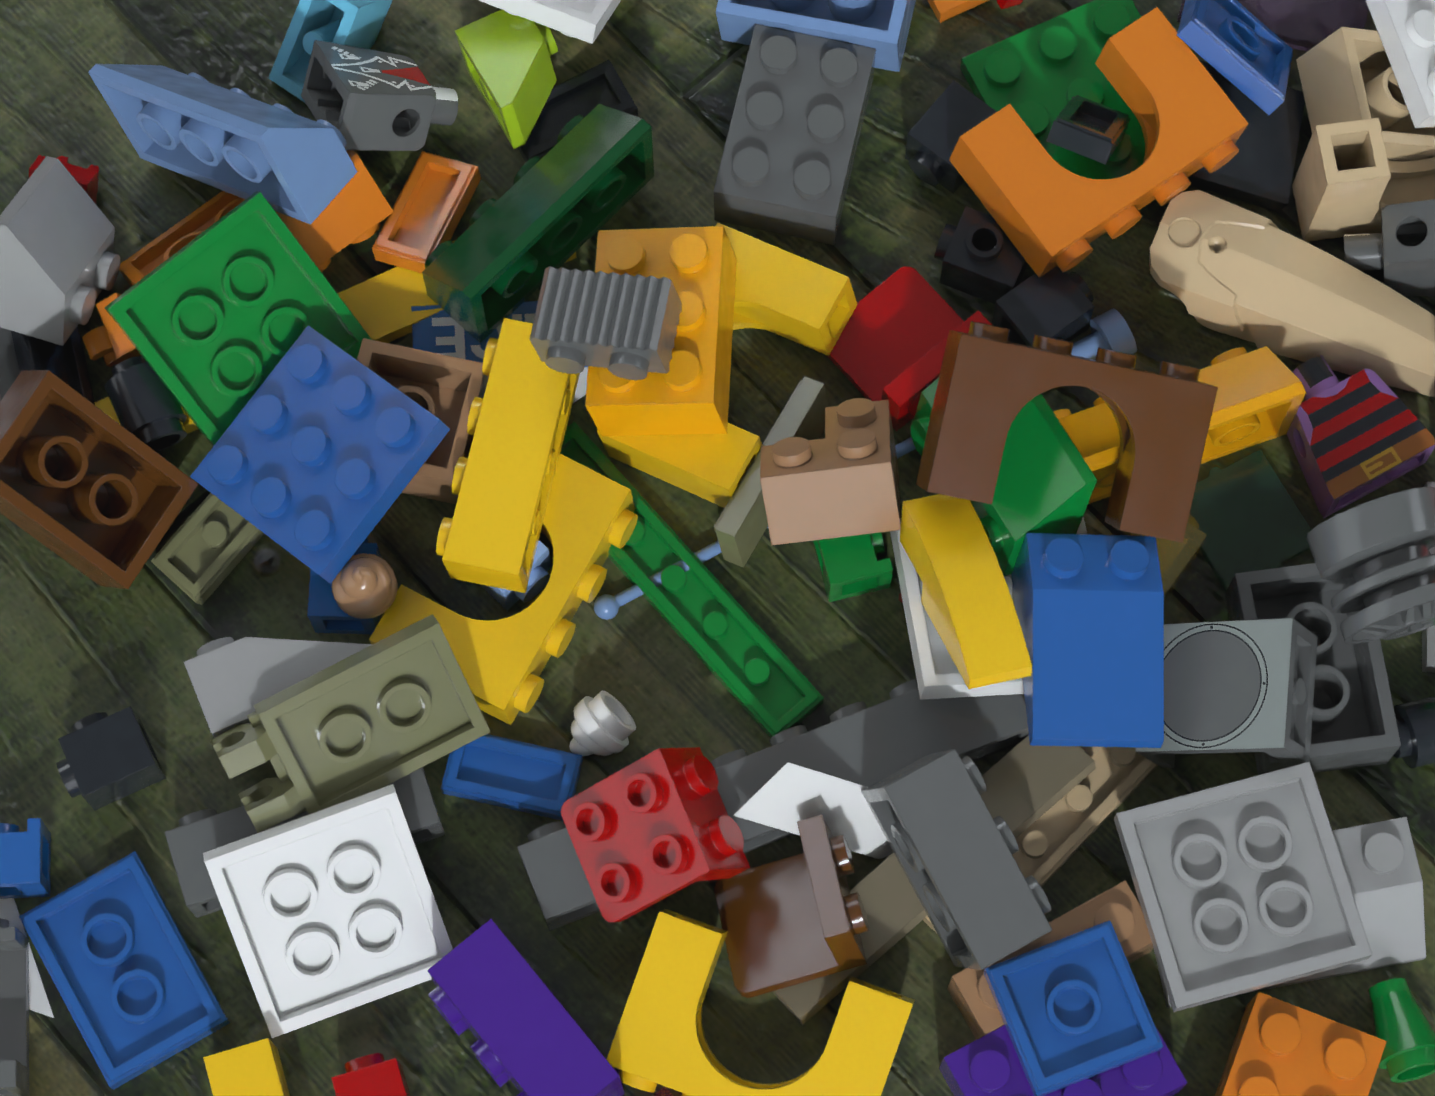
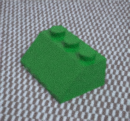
(1039, 482)

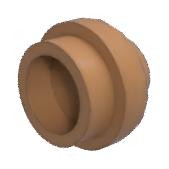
(365, 586)

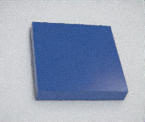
(1238, 49)
(1072, 1009)

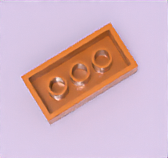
(1298, 1054)

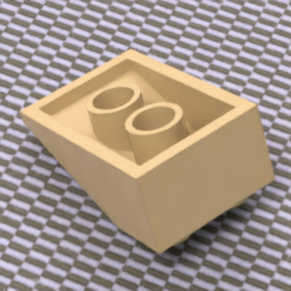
(1353, 80)

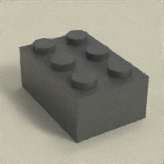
(794, 134)
(1352, 693)
(959, 859)

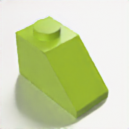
(510, 68)

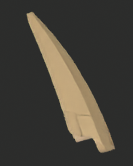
(1288, 295)

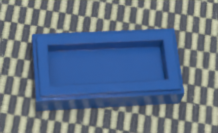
(513, 775)

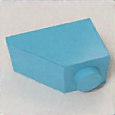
(333, 21)

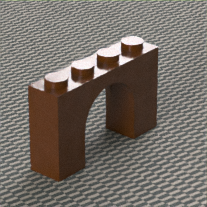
(1158, 417)

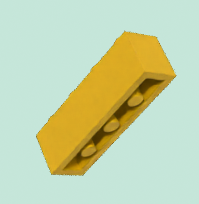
(509, 464)

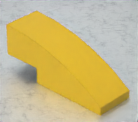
(964, 589)

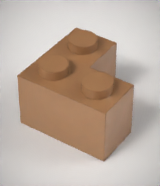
(835, 482)

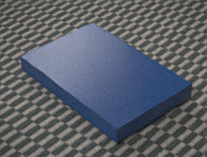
(124, 970)

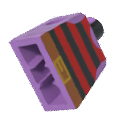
(1353, 435)

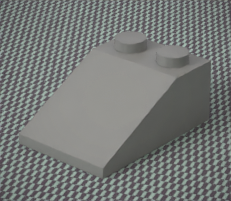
(243, 672)

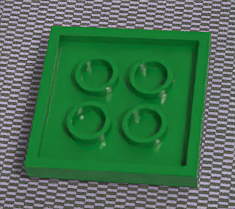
(1049, 66)
(229, 313)

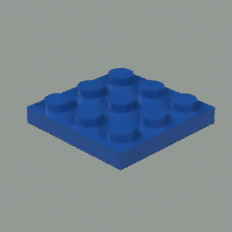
(320, 453)

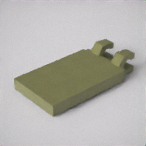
(354, 726)

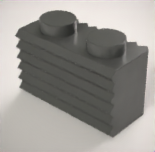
(605, 322)

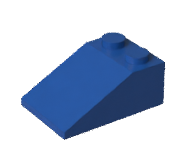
(1092, 639)

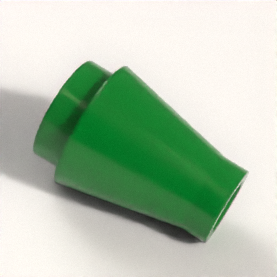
(1401, 1023)

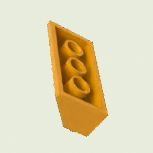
(1252, 405)

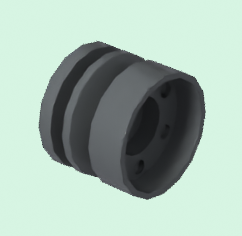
(1389, 557)

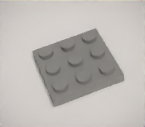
(1242, 886)

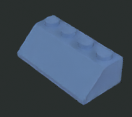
(227, 137)

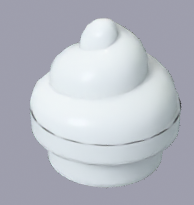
(600, 726)

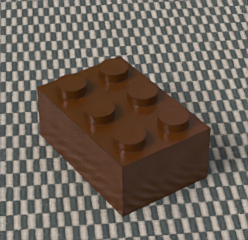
(83, 480)

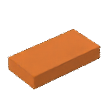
(426, 211)

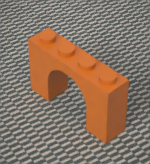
(1058, 213)

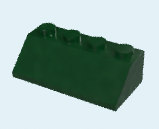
(540, 219)

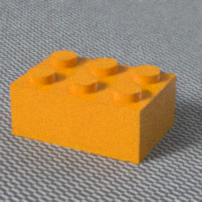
(697, 387)

